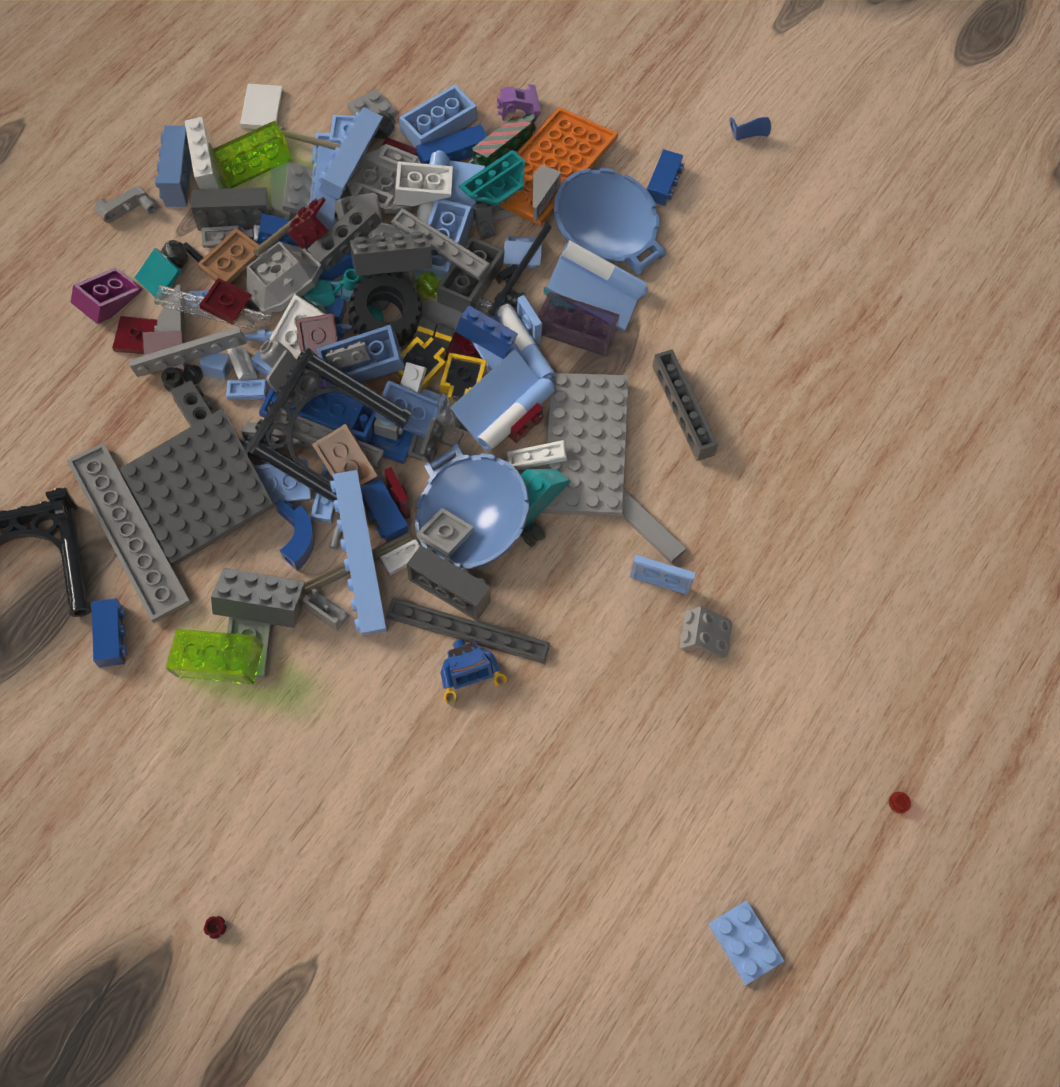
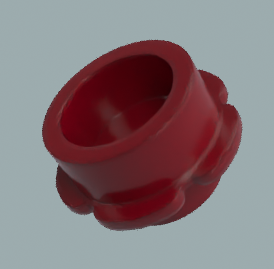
(215, 933)

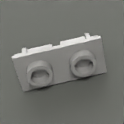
(346, 357)

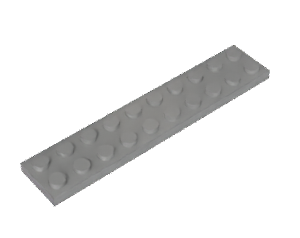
(128, 533)

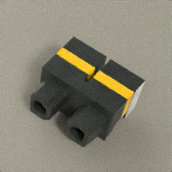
(443, 334)

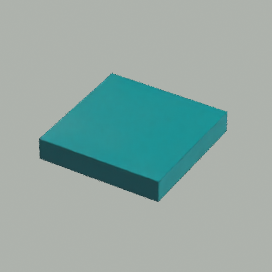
(157, 271)

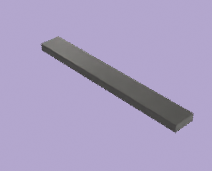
(468, 630)

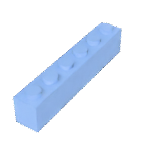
(350, 153)
(327, 211)

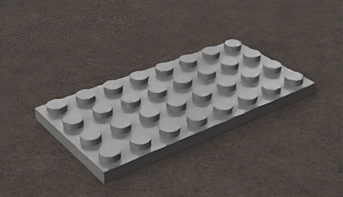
(592, 420)

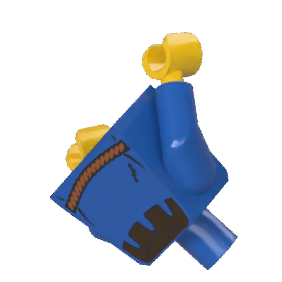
(467, 666)

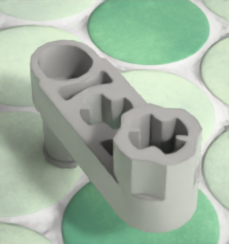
(123, 204)

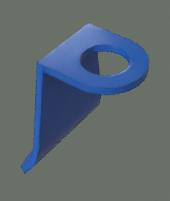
(756, 127)

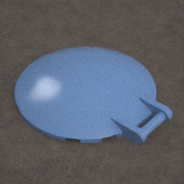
(609, 216)
(483, 494)

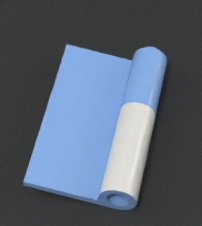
(501, 400)

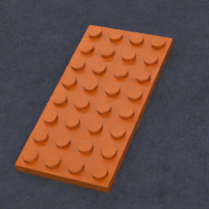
(564, 144)

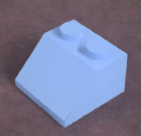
(516, 248)

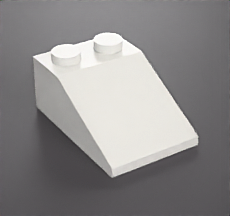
(422, 183)

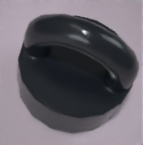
(192, 373)

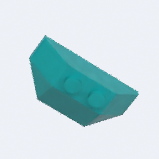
(497, 180)
(542, 488)

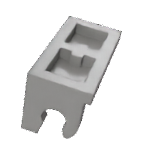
(325, 610)

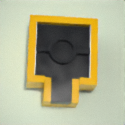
(425, 355)
(461, 374)

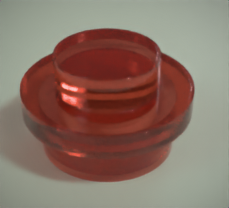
(899, 802)

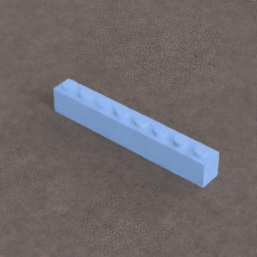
(359, 553)

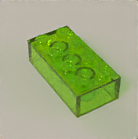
(251, 155)
(215, 656)

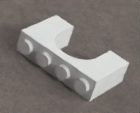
(200, 146)

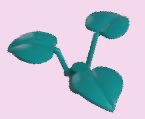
(323, 295)

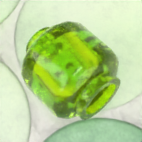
(427, 285)

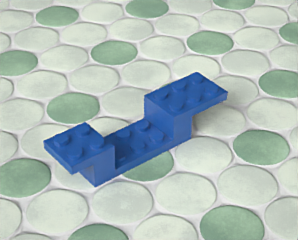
(338, 409)

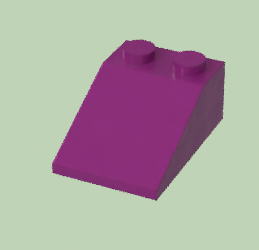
(104, 294)

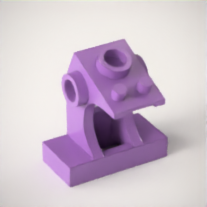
(515, 98)

